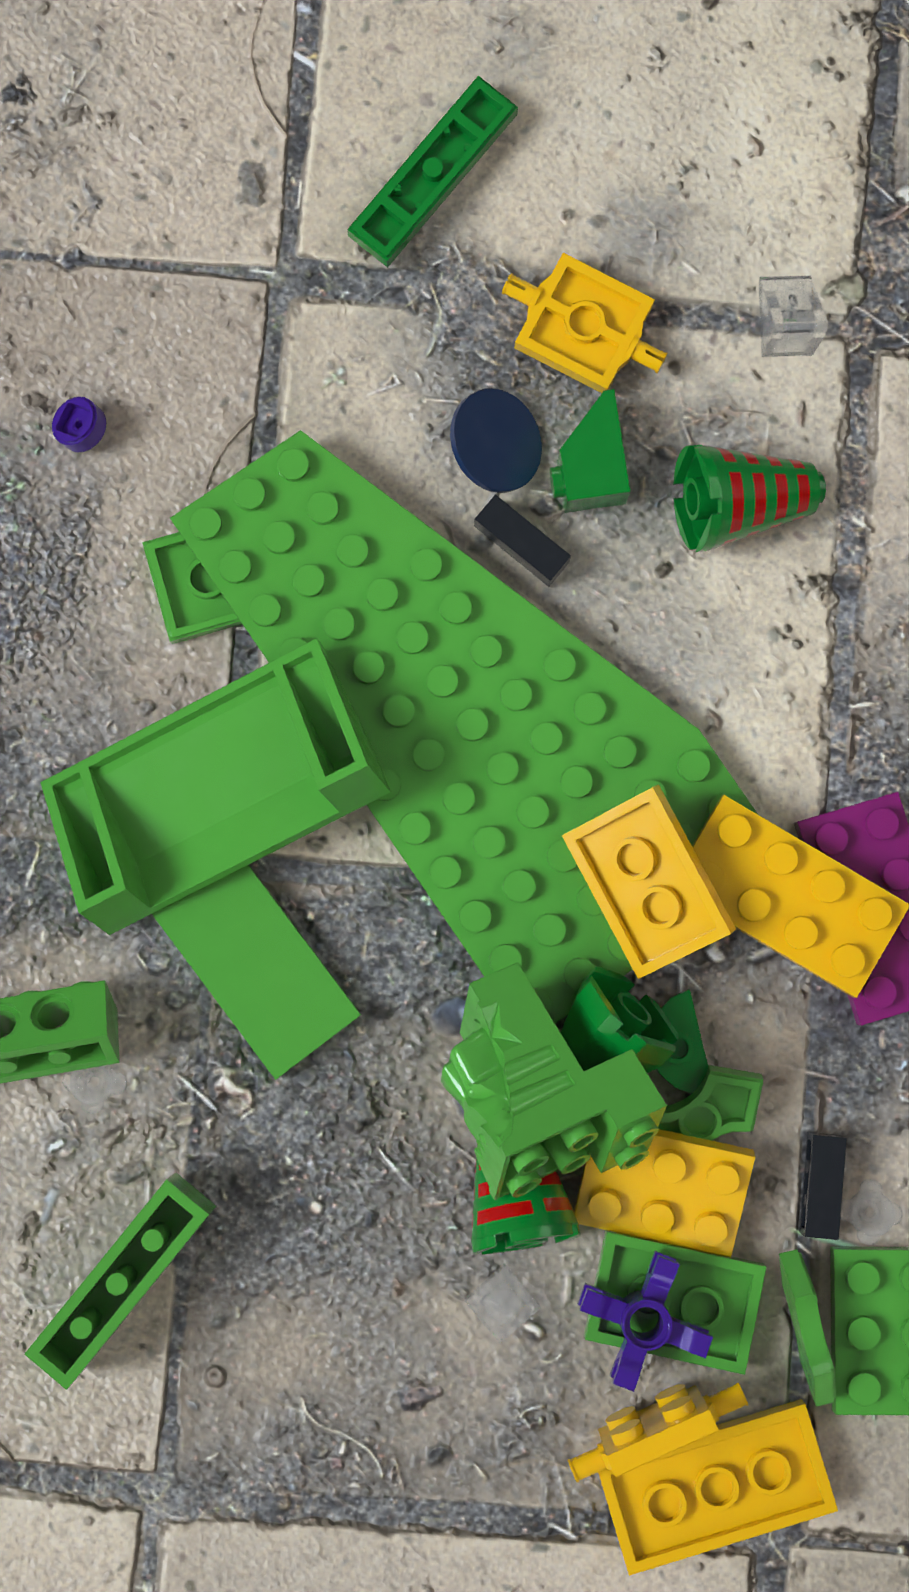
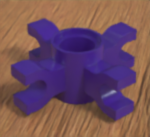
(636, 1344)

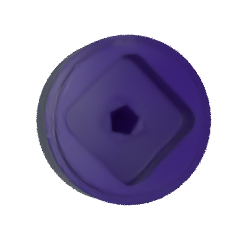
(79, 424)

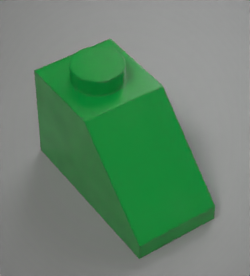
(592, 461)

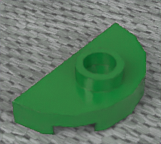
(688, 1063)

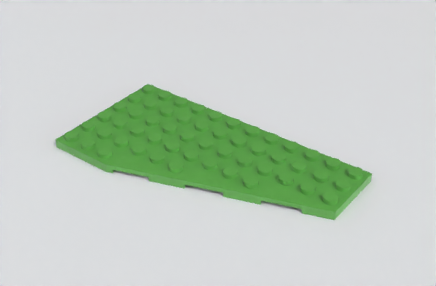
(472, 698)

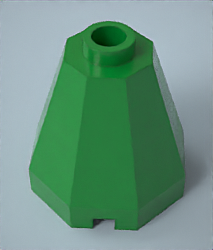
(612, 1021)

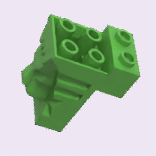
(533, 1099)

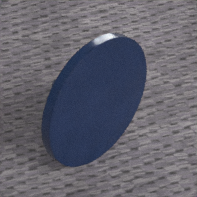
(495, 440)

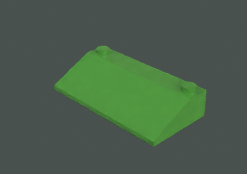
(211, 788)

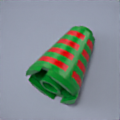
(740, 494)
(521, 1221)

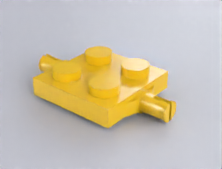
(584, 323)
(656, 1430)

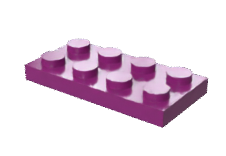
(874, 844)

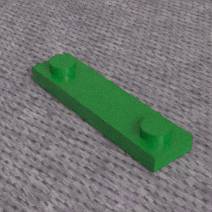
(432, 171)

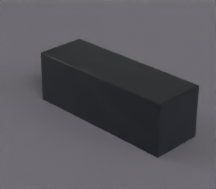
(522, 540)
(822, 1185)

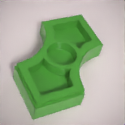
(720, 1105)
(808, 1327)

